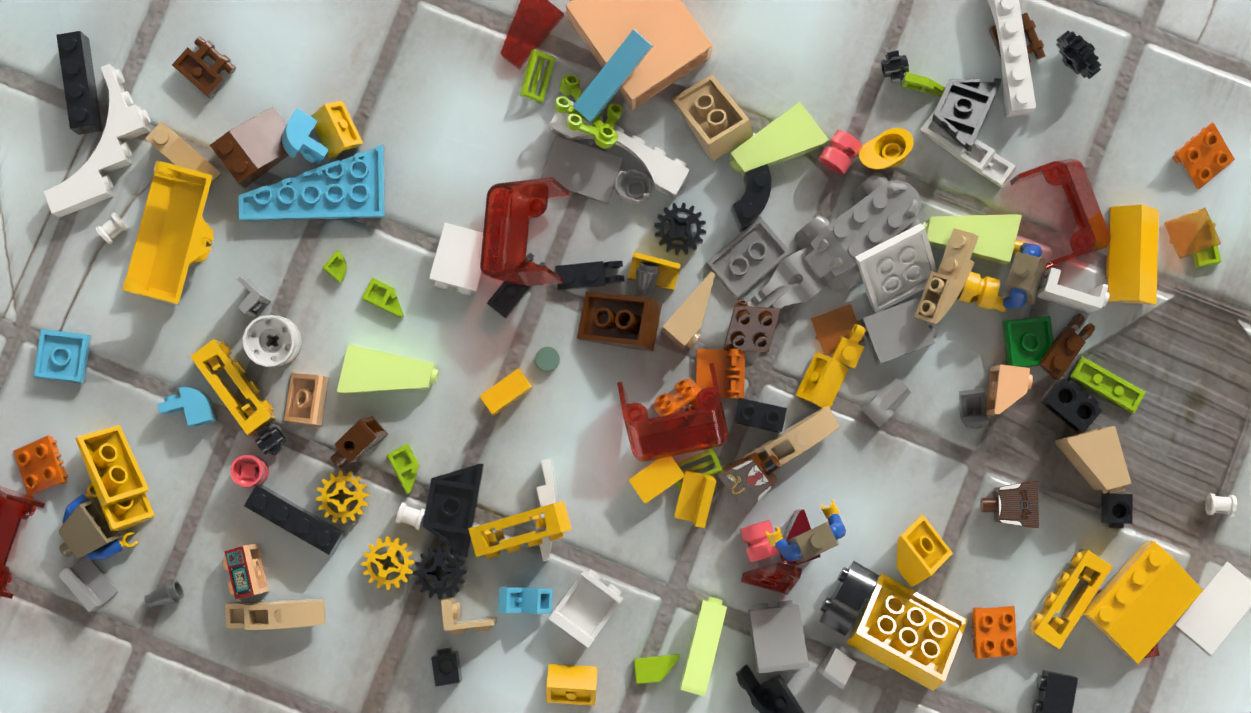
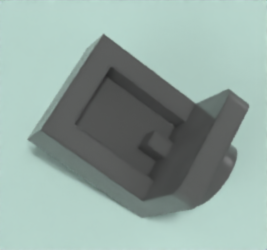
(973, 408)

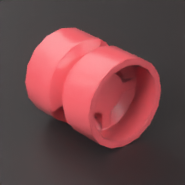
(840, 152)
(249, 471)
(758, 542)

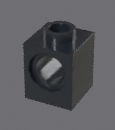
(1125, 502)
(442, 678)

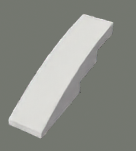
(980, 159)
(547, 496)

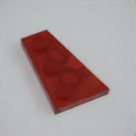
(529, 29)
(774, 577)

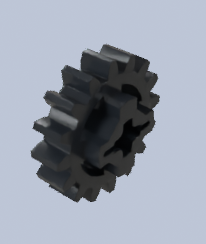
(1078, 54)
(671, 235)
(440, 584)

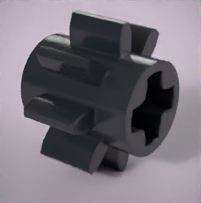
(894, 66)
(270, 440)

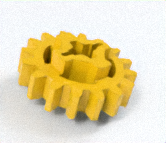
(343, 485)
(382, 577)

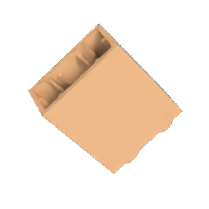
(666, 24)

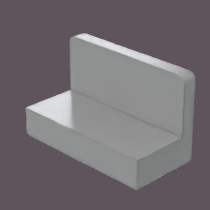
(254, 302)
(88, 584)

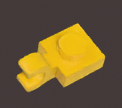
(848, 350)

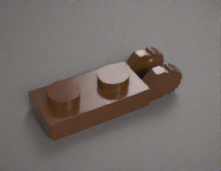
(1066, 347)

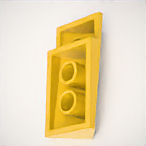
(1132, 254)
(115, 478)

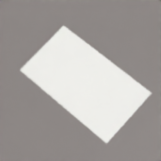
(1217, 608)

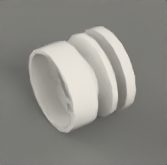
(258, 339)

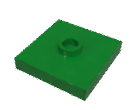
(1027, 340)

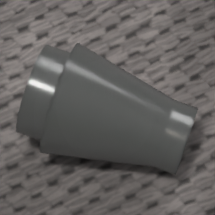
(646, 278)
(166, 594)

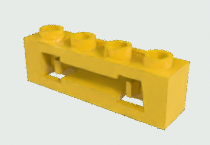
(257, 418)
(555, 521)
(1066, 583)

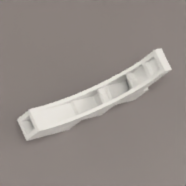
(90, 183)

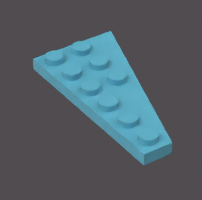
(328, 192)

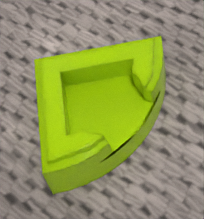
(336, 266)

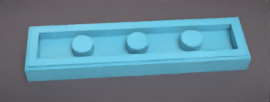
(613, 75)

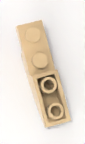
(950, 278)
(799, 437)
(275, 614)

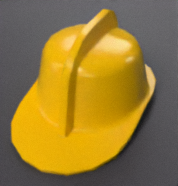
(887, 149)

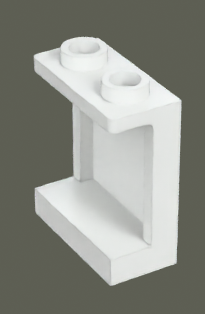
(458, 260)
(1071, 298)
(586, 607)

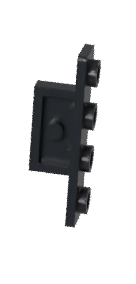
(769, 696)

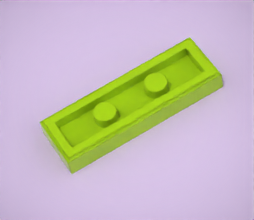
(1107, 384)

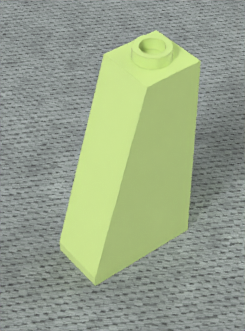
(780, 141)
(995, 233)
(378, 371)
(703, 646)

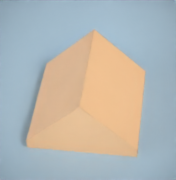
(306, 399)

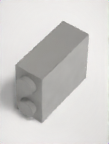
(897, 332)

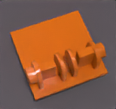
(1204, 155)
(729, 371)
(682, 394)
(40, 465)
(994, 632)

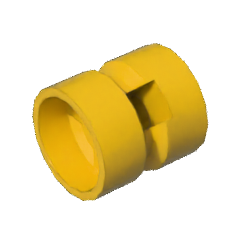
(980, 290)

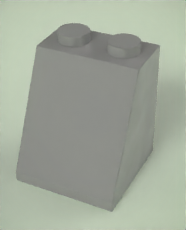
(777, 637)

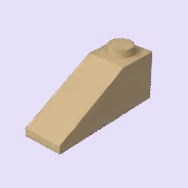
(179, 151)

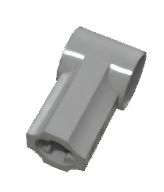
(883, 406)

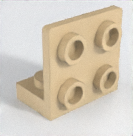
(452, 610)

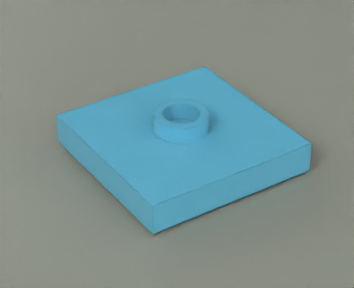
(62, 356)

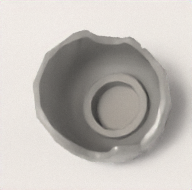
(633, 186)

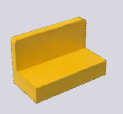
(336, 128)
(668, 270)
(822, 380)
(506, 392)
(656, 478)
(695, 498)
(571, 684)

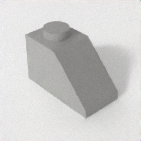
(837, 666)

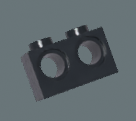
(1068, 411)
(759, 415)

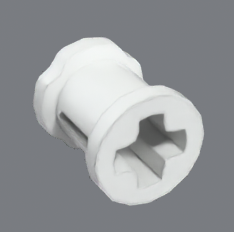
(112, 228)
(1221, 505)
(410, 516)

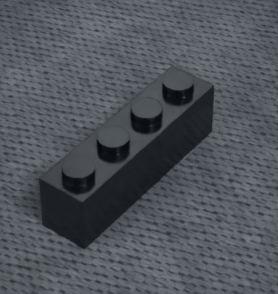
(79, 82)
(294, 519)
(1055, 693)

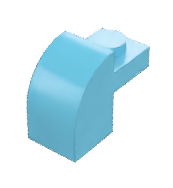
(296, 138)
(195, 403)
(525, 600)

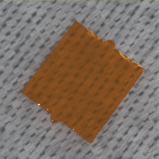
(1192, 233)
(833, 325)

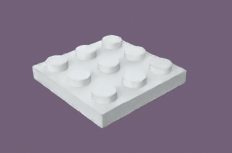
(897, 268)

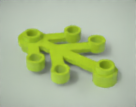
(604, 135)

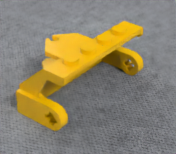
(170, 233)

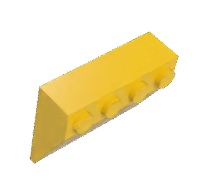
(1143, 600)
(908, 632)

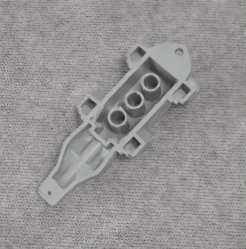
(829, 249)

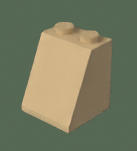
(1097, 458)

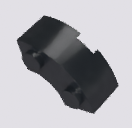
(755, 197)
(843, 607)

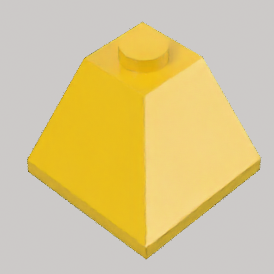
(920, 551)

